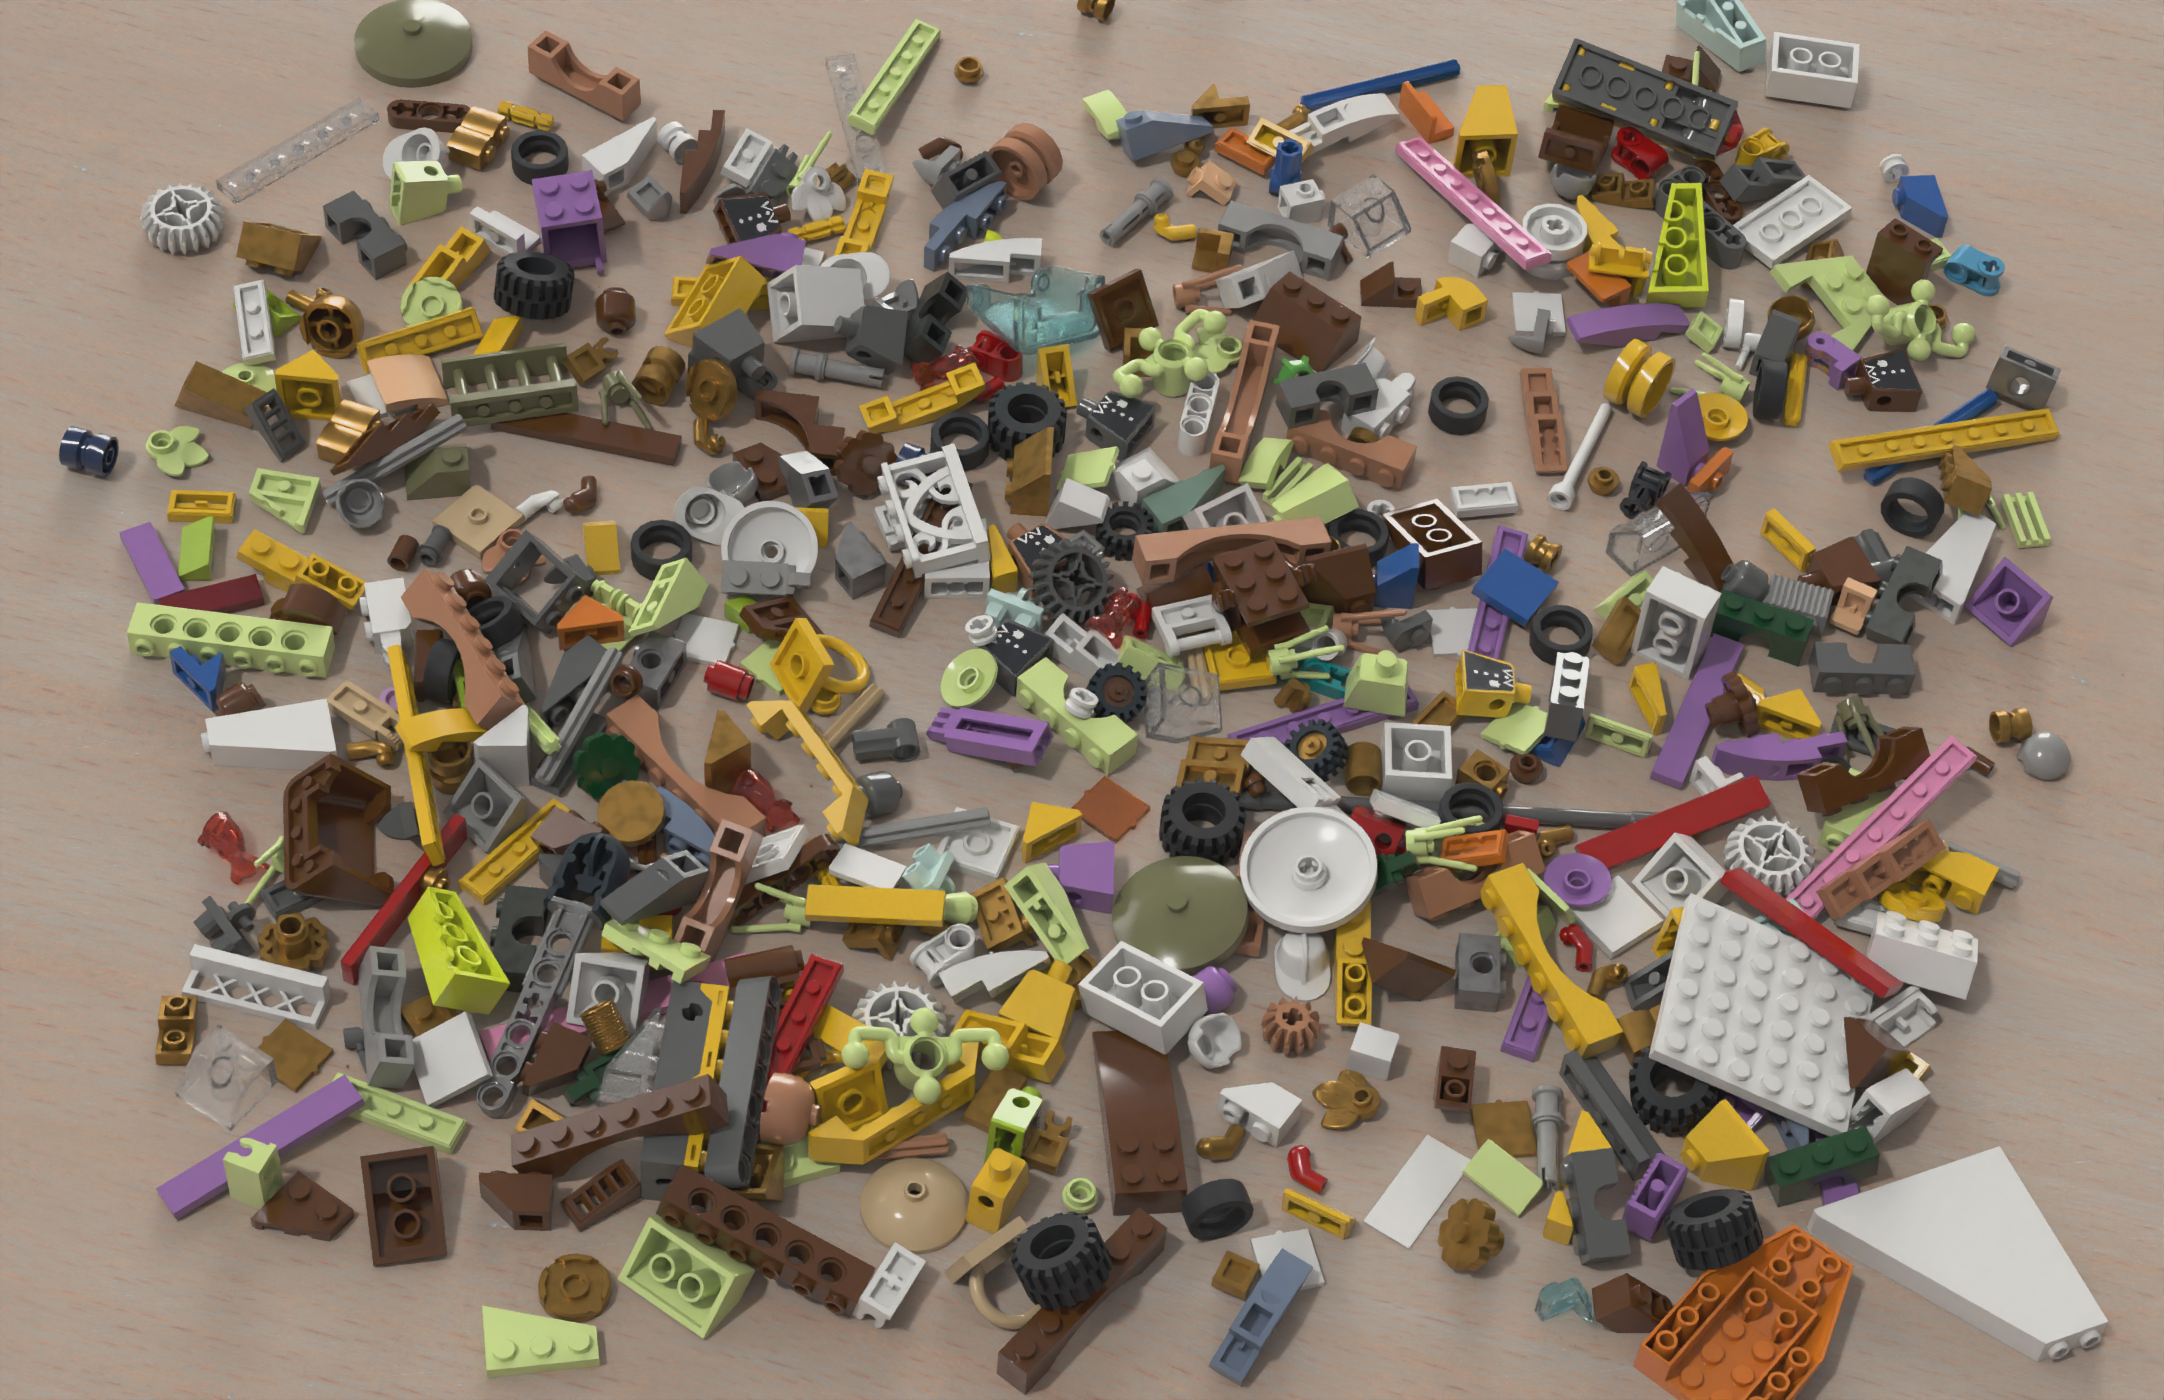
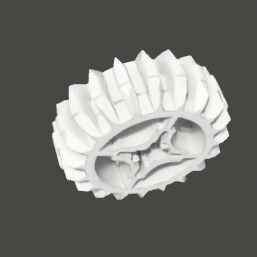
(182, 218)
(1757, 841)
(899, 1003)

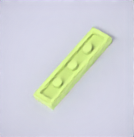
(407, 1117)

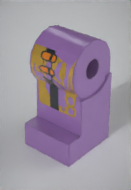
(1831, 358)

